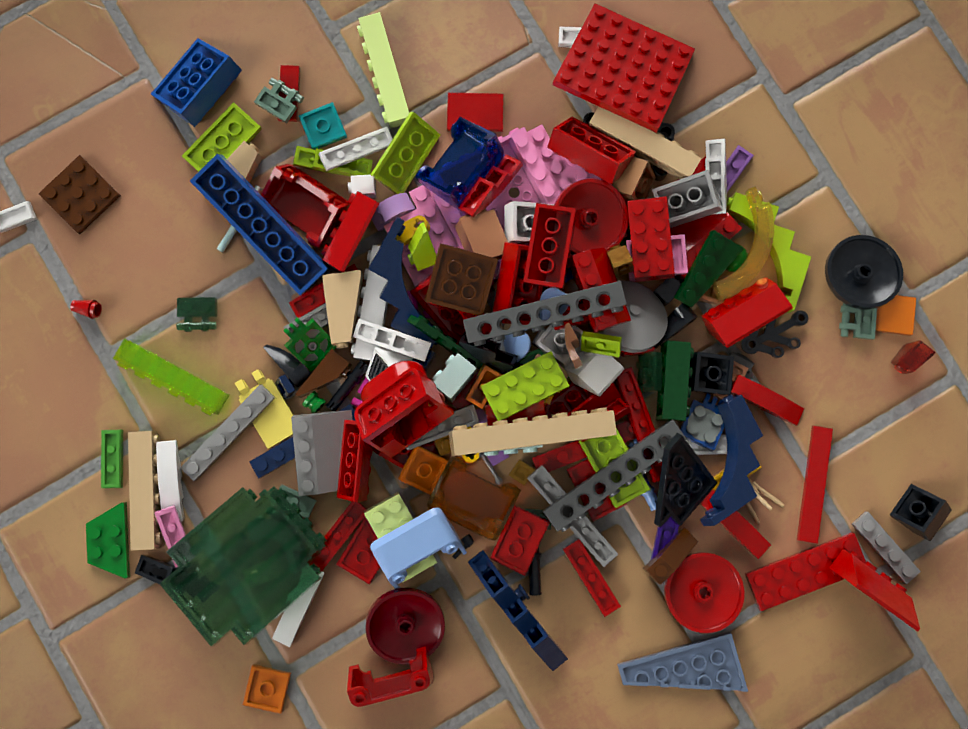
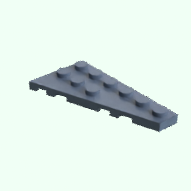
(697, 665)

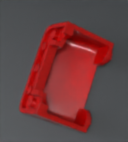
(304, 202)
(365, 690)

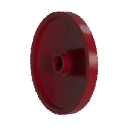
(404, 622)

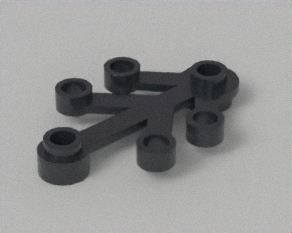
(772, 335)

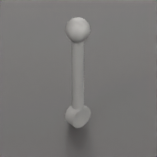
(498, 480)

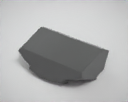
(743, 360)

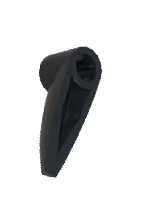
(677, 320)
(289, 364)

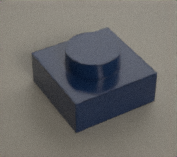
(285, 386)

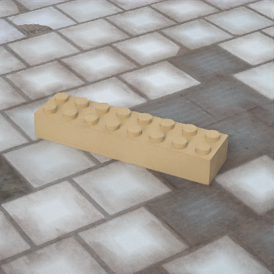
(532, 433)

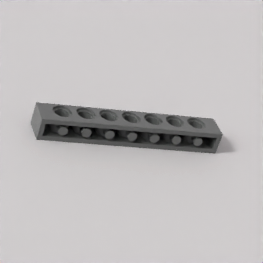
(474, 325)
(635, 453)

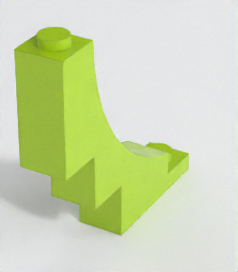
(789, 264)

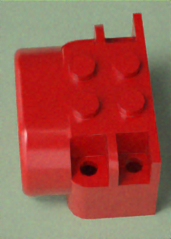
(399, 408)

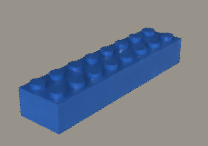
(259, 224)

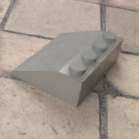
(318, 450)

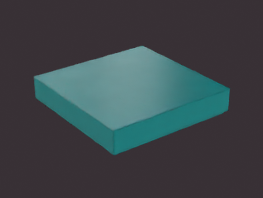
(322, 126)

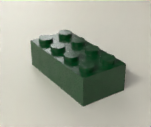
(675, 380)

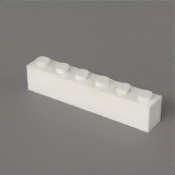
(372, 309)

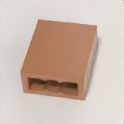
(482, 234)

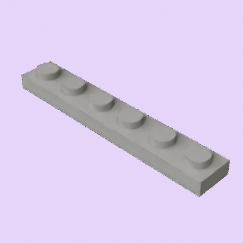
(227, 432)
(583, 528)

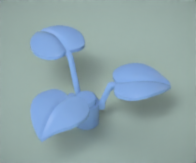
(521, 345)

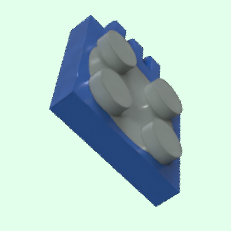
(704, 423)

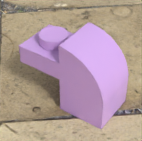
(390, 208)

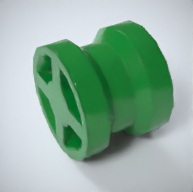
(314, 402)

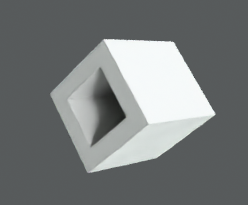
(364, 184)

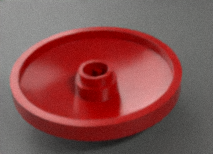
(599, 217)
(705, 593)

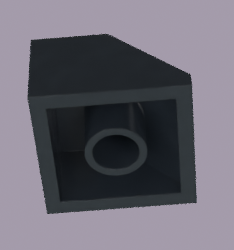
(711, 373)
(921, 512)

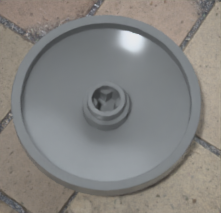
(647, 319)

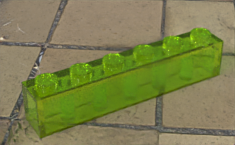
(170, 376)

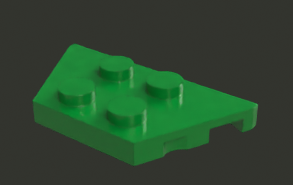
(109, 541)

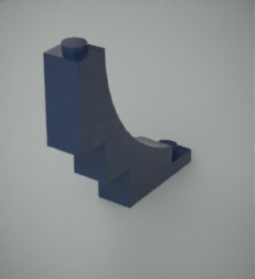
(388, 265)
(735, 486)
(517, 611)

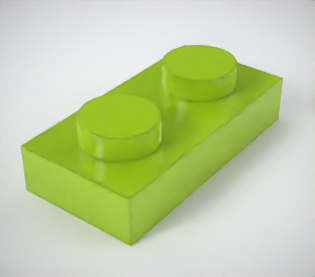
(601, 344)

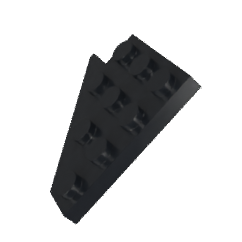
(682, 482)

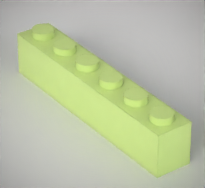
(384, 69)

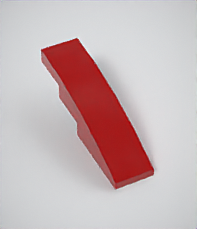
(491, 186)
(767, 400)
(741, 530)

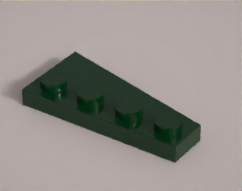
(708, 266)
(445, 341)

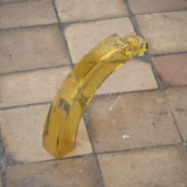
(759, 251)

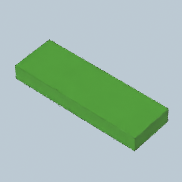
(111, 458)

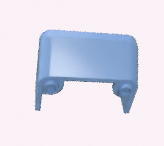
(414, 543)

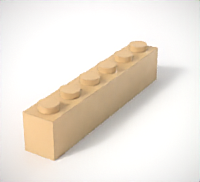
(647, 144)
(143, 490)

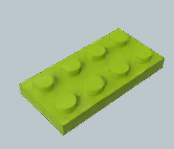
(222, 137)
(405, 154)
(524, 386)
(603, 451)

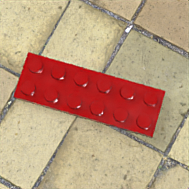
(799, 572)

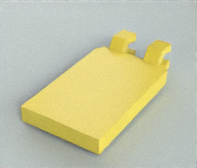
(275, 420)

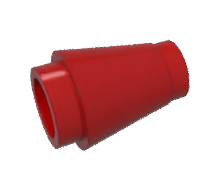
(87, 308)

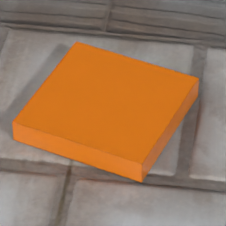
(897, 316)
(423, 469)
(266, 688)

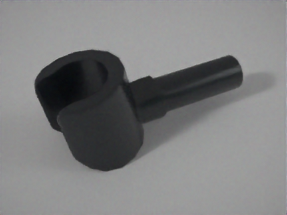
(467, 541)

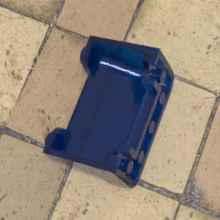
(463, 162)

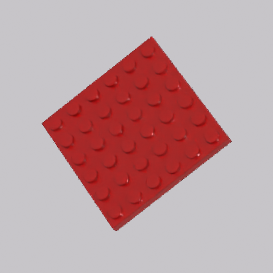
(624, 67)

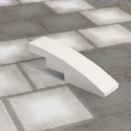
(716, 164)
(392, 340)
(169, 476)
(294, 615)

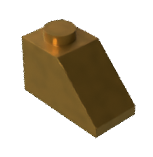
(620, 260)

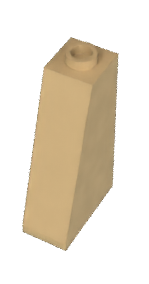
(245, 160)
(342, 304)

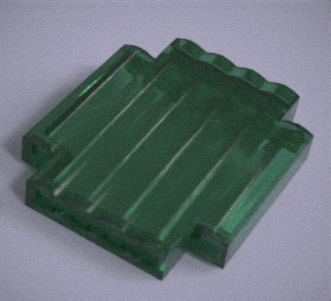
(244, 565)

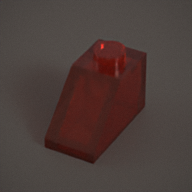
(912, 356)

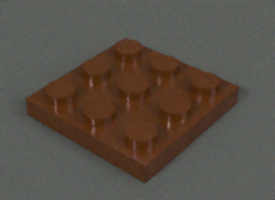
(79, 194)
(461, 279)

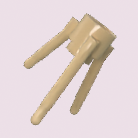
(757, 488)

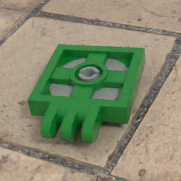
(308, 343)

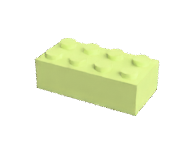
(390, 515)

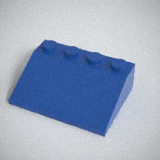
(196, 81)

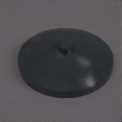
(864, 272)

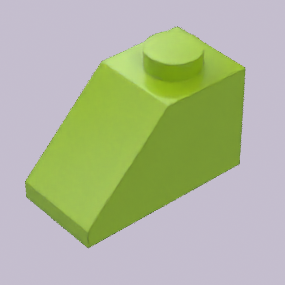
(421, 249)

